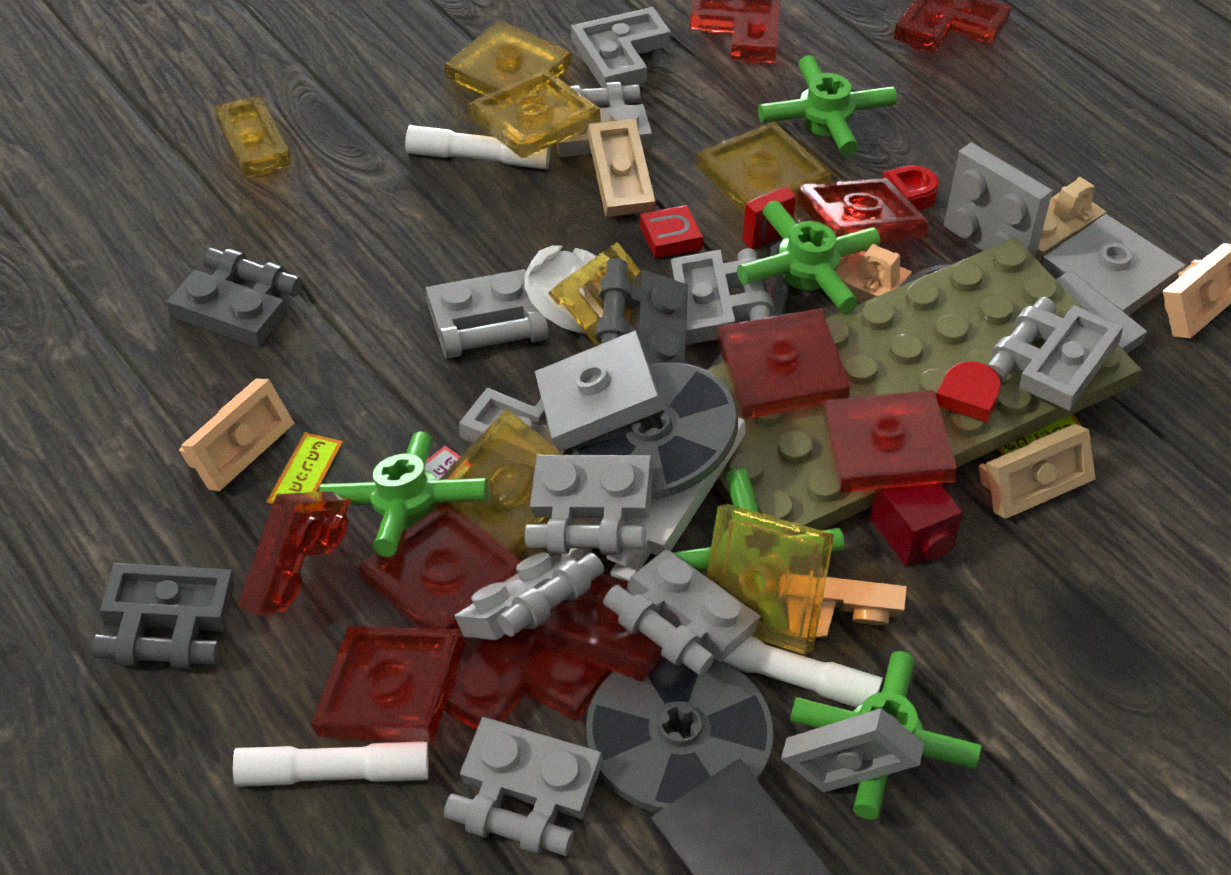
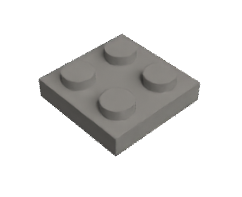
(995, 202)

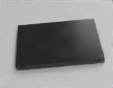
(734, 830)

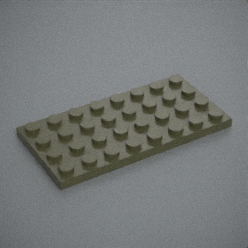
(905, 346)

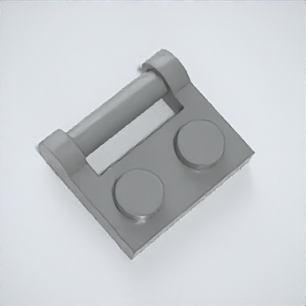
(484, 313)

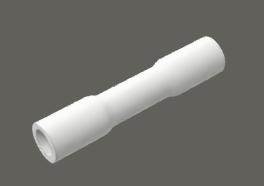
(448, 144)
(825, 678)
(290, 765)

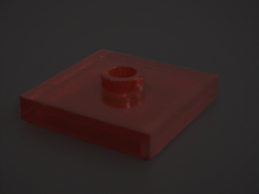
(863, 205)
(782, 363)
(888, 441)
(439, 568)
(593, 633)
(389, 683)

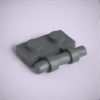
(230, 308)
(656, 312)
(164, 598)

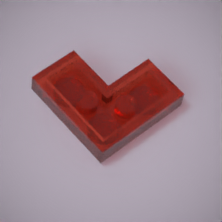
(751, 21)
(930, 21)
(295, 529)
(516, 666)

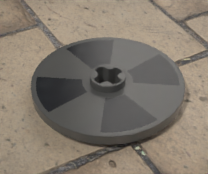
(695, 433)
(656, 767)

